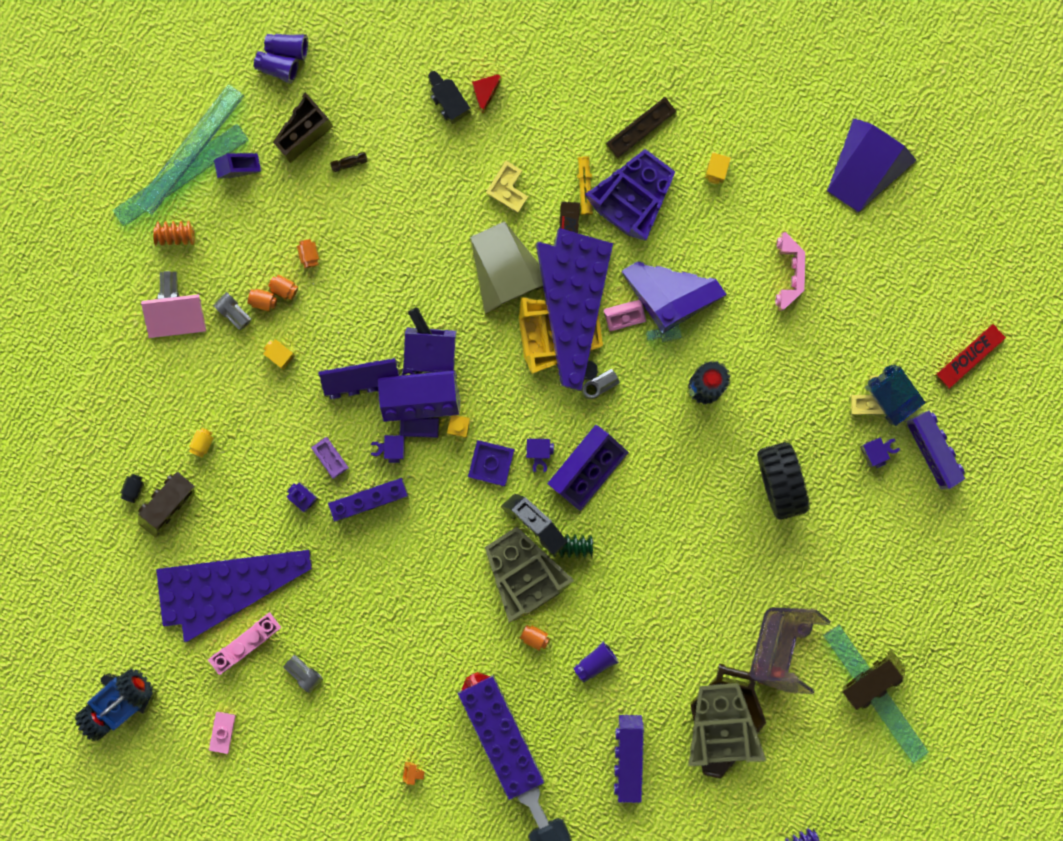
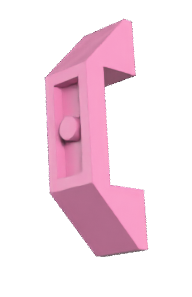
(790, 247)
(244, 644)

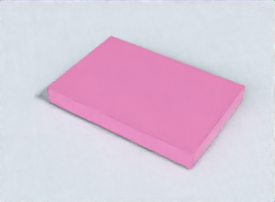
(173, 316)

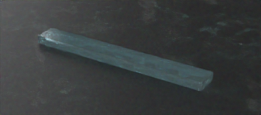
(218, 147)
(189, 149)
(884, 706)

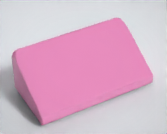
(624, 315)

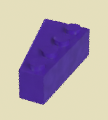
(630, 758)

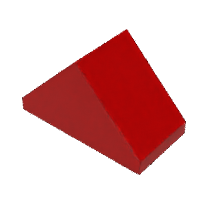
(485, 89)

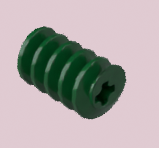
(577, 546)

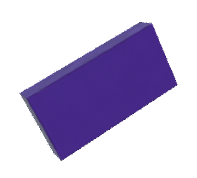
(420, 427)

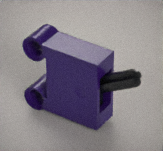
(428, 348)

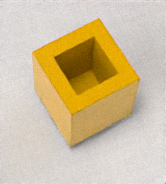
(717, 168)
(278, 353)
(458, 426)

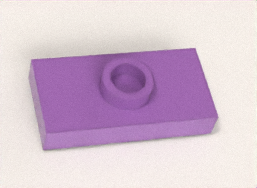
(330, 457)

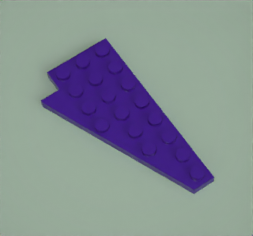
(573, 289)
(214, 591)

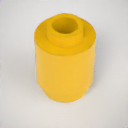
(201, 442)

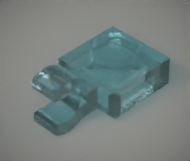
(670, 335)

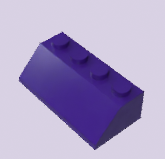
(356, 378)
(419, 396)
(935, 450)
(588, 467)

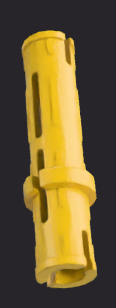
(583, 162)

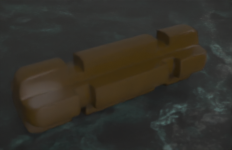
(349, 161)

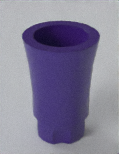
(287, 45)
(277, 66)
(596, 662)

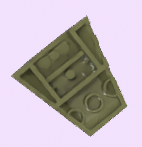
(503, 266)
(524, 574)
(723, 727)

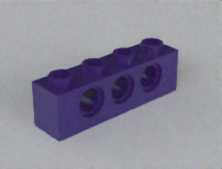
(368, 499)

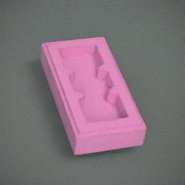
(222, 732)

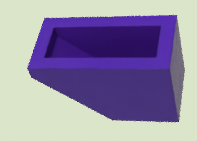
(237, 164)

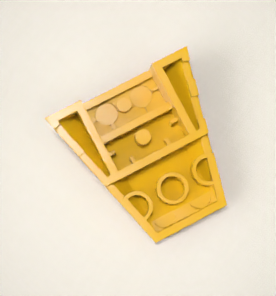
(537, 335)

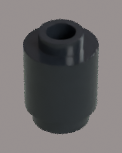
(132, 488)

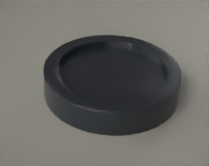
(591, 370)

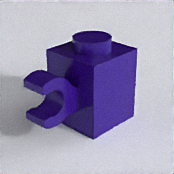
(392, 447)
(538, 450)
(877, 453)
(301, 496)

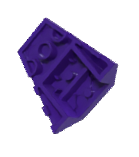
(867, 165)
(633, 194)

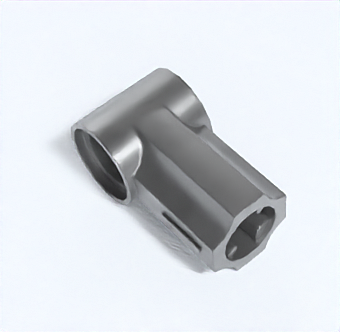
(168, 285)
(229, 308)
(601, 383)
(305, 676)

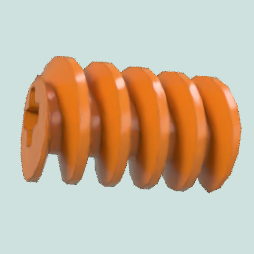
(174, 233)

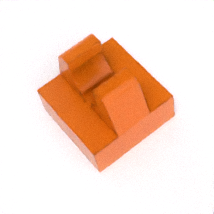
(411, 773)

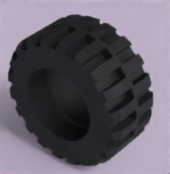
(783, 480)

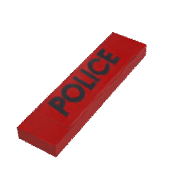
(970, 356)

